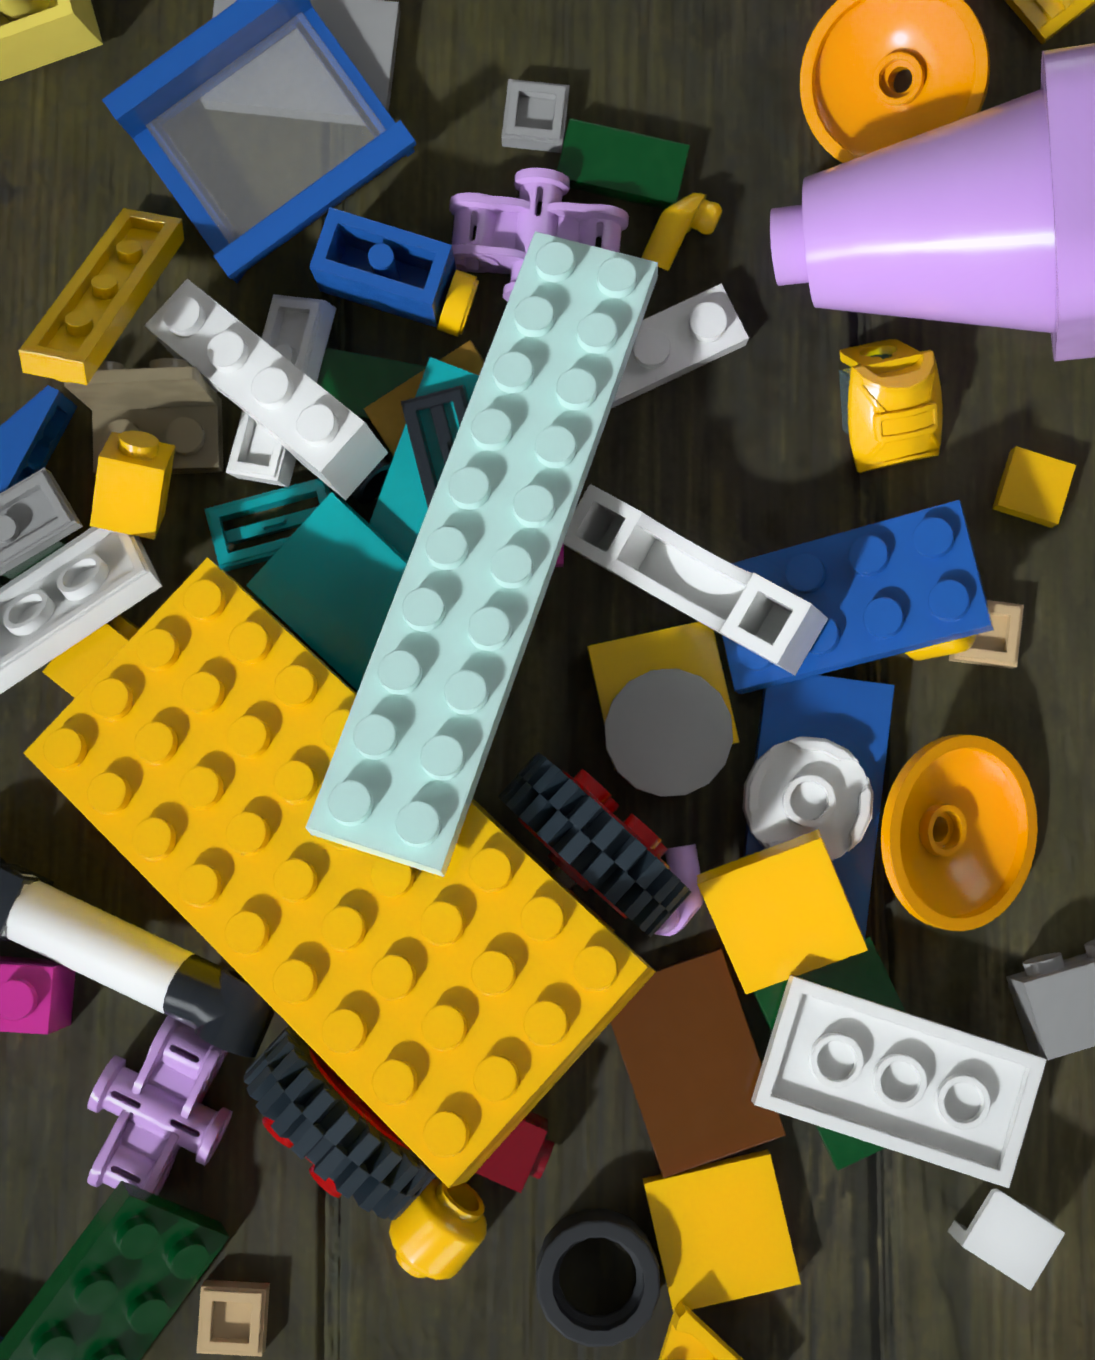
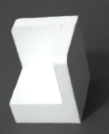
(1010, 1237)

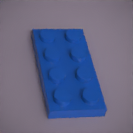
(880, 588)

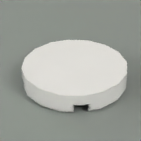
(805, 789)

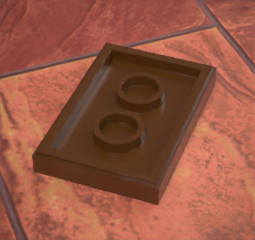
(693, 1064)

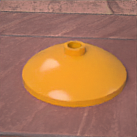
(860, 51)
(959, 832)

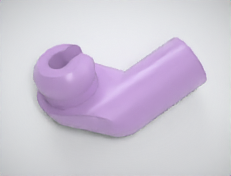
(685, 865)

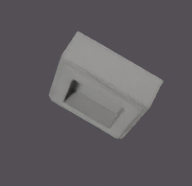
(535, 115)

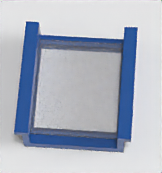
(258, 126)

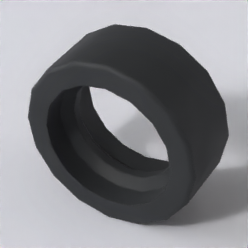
(617, 1325)

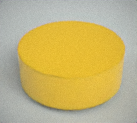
(458, 303)

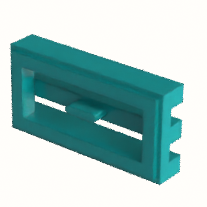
(254, 504)

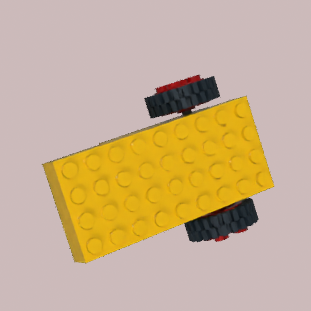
(409, 996)

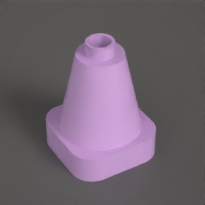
(965, 219)

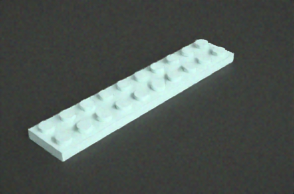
(484, 557)

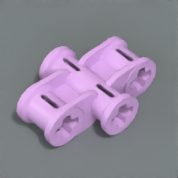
(509, 223)
(158, 1109)

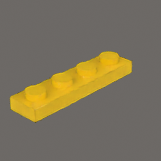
(102, 297)

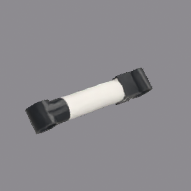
(132, 961)

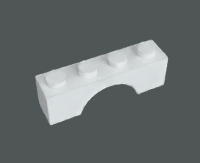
(268, 388)
(694, 580)

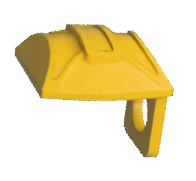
(892, 404)

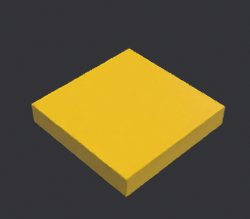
(682, 647)
(781, 912)
(722, 1231)

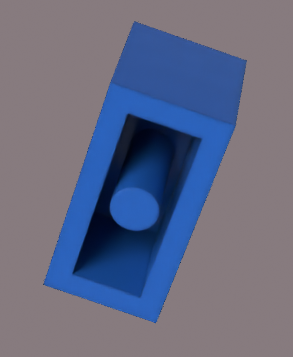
(383, 267)

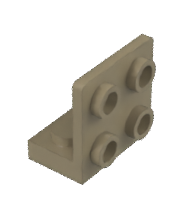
(162, 400)

